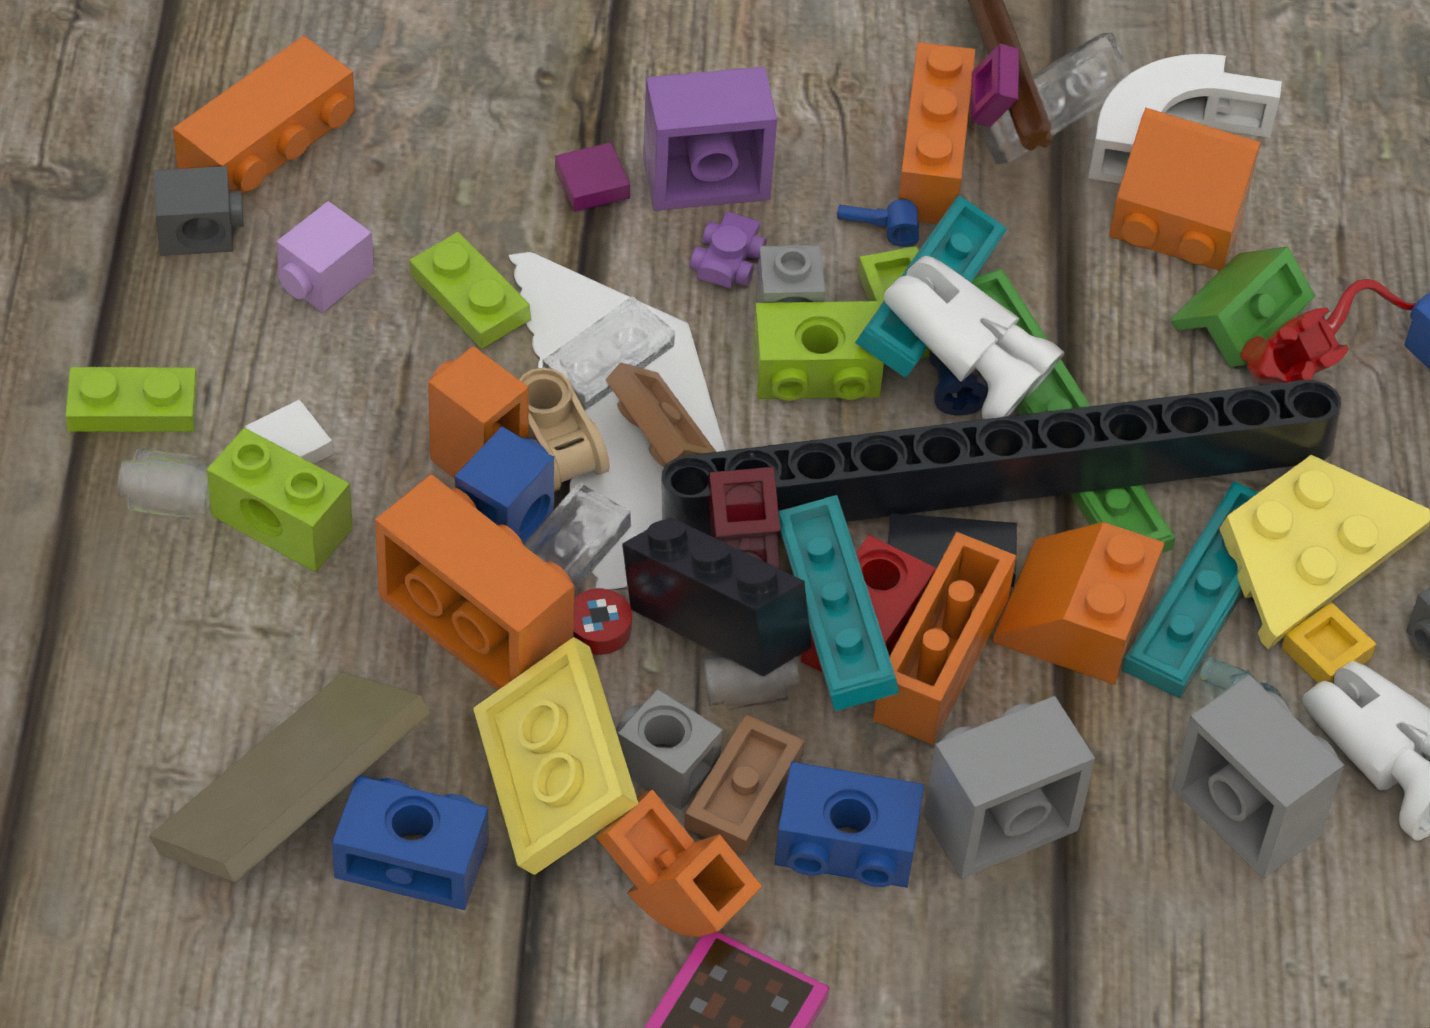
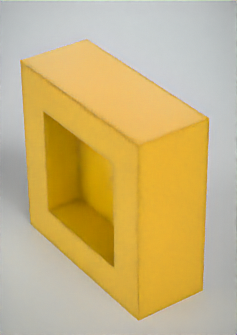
(1327, 643)

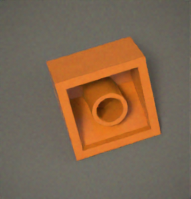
(1184, 189)
(1082, 598)

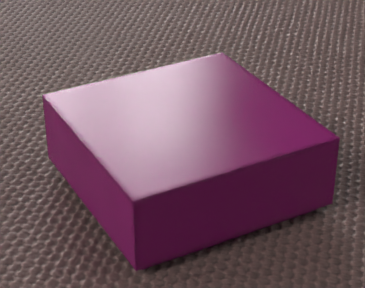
(994, 85)
(592, 176)

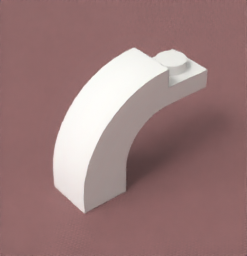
(1183, 87)

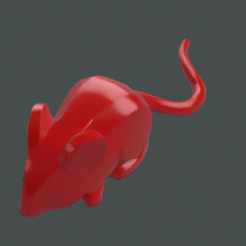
(1307, 341)

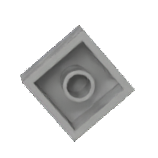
(1257, 775)
(1007, 785)

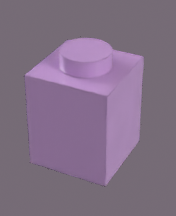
(324, 257)

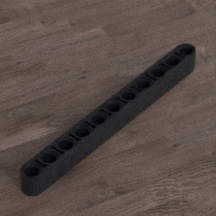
(1029, 453)

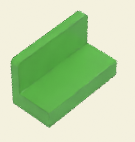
(1247, 300)

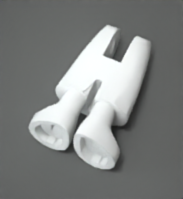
(972, 333)
(1381, 734)

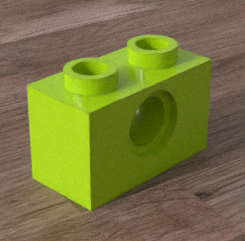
(813, 351)
(280, 499)

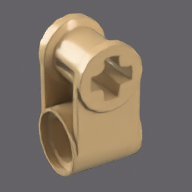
(563, 427)

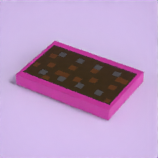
(738, 988)

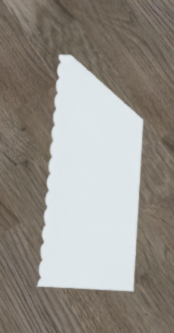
(562, 308)

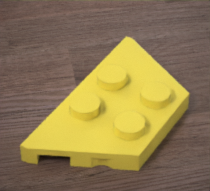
(1314, 540)

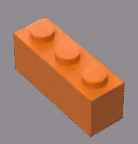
(268, 115)
(936, 129)
(946, 636)

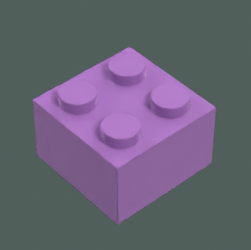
(709, 138)

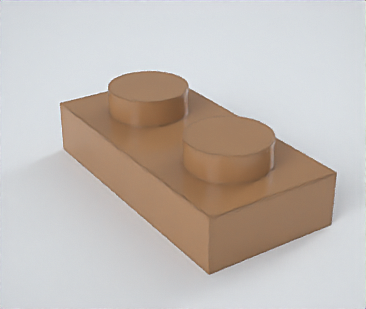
(657, 412)
(744, 783)

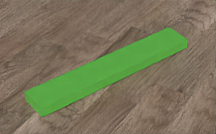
(1121, 507)

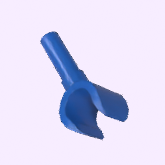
(898, 218)

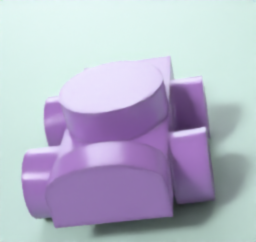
(728, 247)

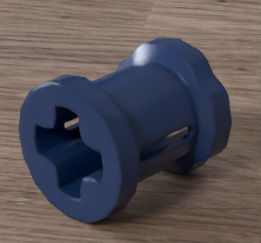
(970, 392)

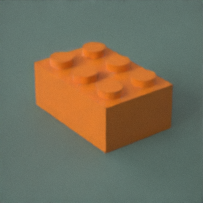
(471, 583)

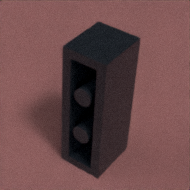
(717, 596)

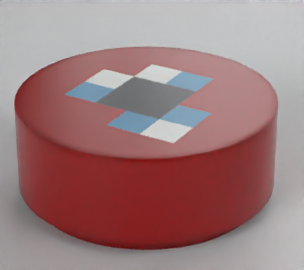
(602, 620)

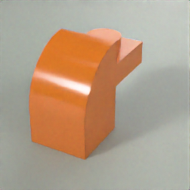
(675, 879)

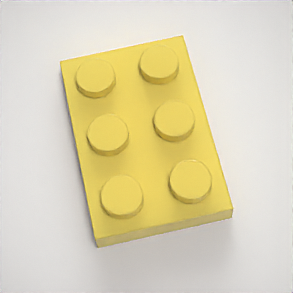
(554, 756)

